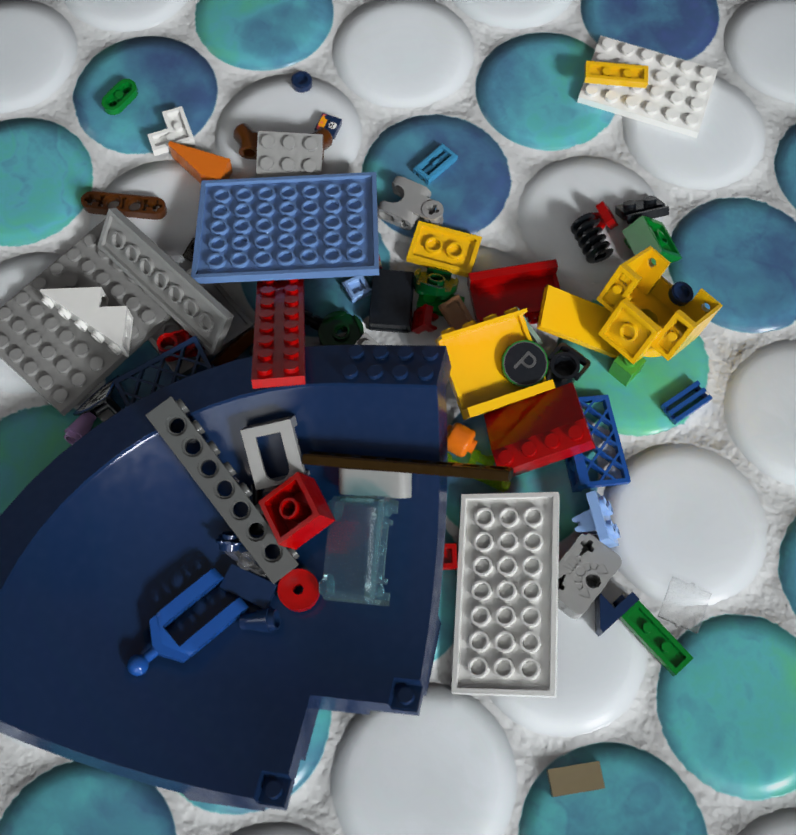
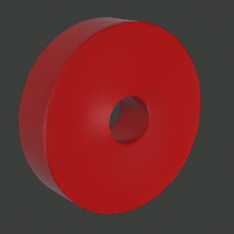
(302, 601)

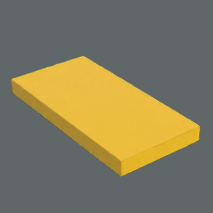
(574, 320)

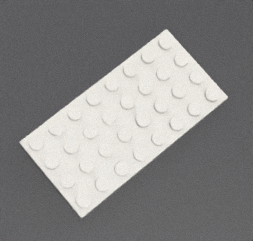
(507, 595)

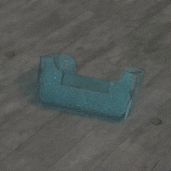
(357, 550)

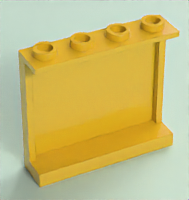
(476, 363)

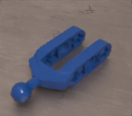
(165, 645)

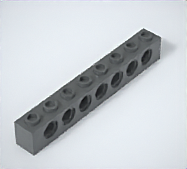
(162, 419)

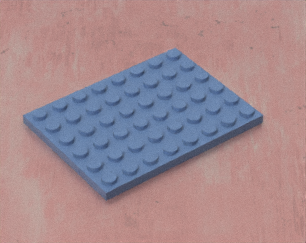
(286, 228)

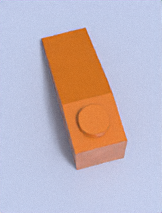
(201, 163)

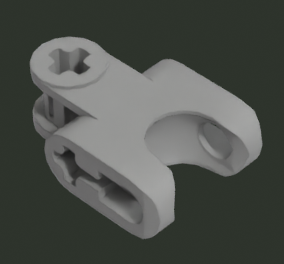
(412, 207)

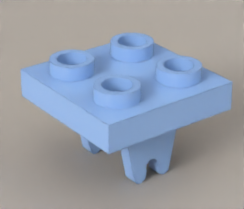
(598, 520)

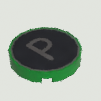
(524, 363)

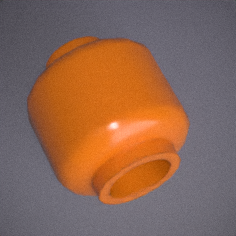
(460, 439)

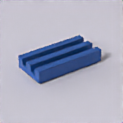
(700, 392)

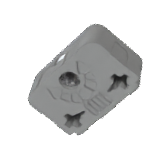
(575, 571)

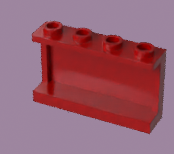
(511, 286)

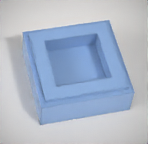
(356, 288)

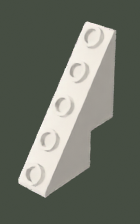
(91, 312)

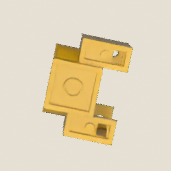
(642, 314)

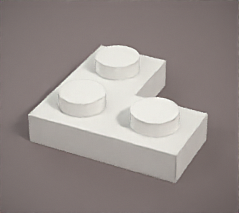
(177, 131)

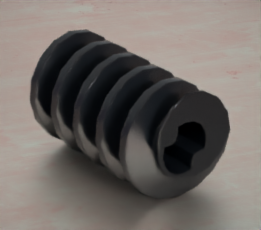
(591, 239)

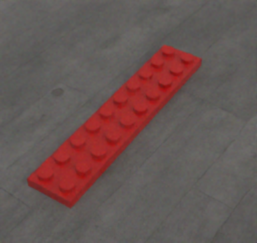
(279, 334)

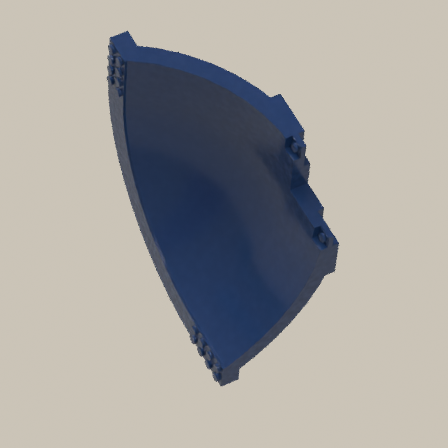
(128, 529)

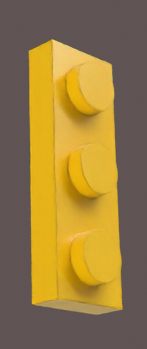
(616, 74)

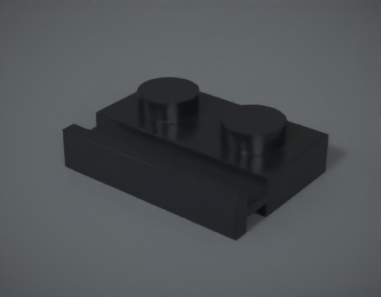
(648, 207)

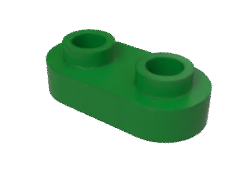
(116, 99)

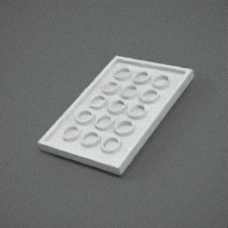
(674, 93)

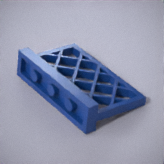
(576, 464)

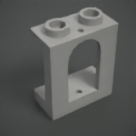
(286, 427)

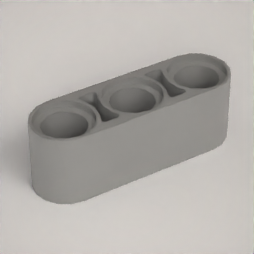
(374, 483)

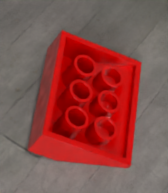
(539, 430)

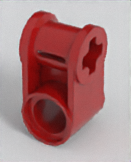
(175, 338)

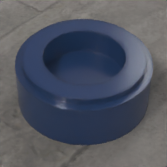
(301, 81)
(680, 293)

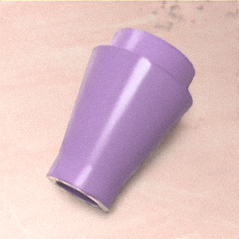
(79, 427)

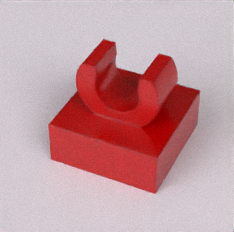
(606, 216)
(422, 319)

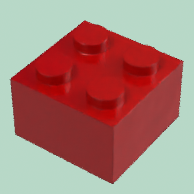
(296, 511)

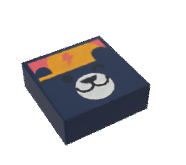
(329, 122)

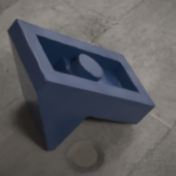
(607, 615)

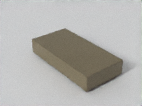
(575, 779)

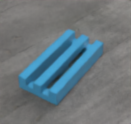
(427, 175)

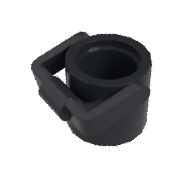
(565, 365)

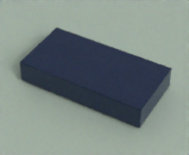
(248, 586)

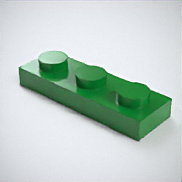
(656, 638)

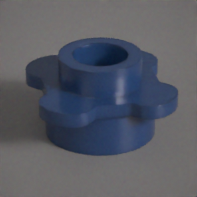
(228, 541)

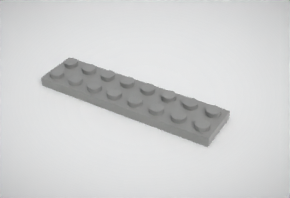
(165, 281)

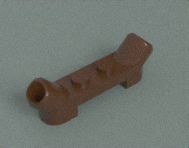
(247, 139)

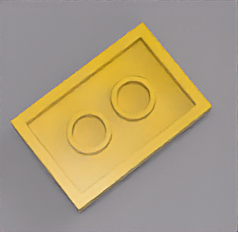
(444, 248)

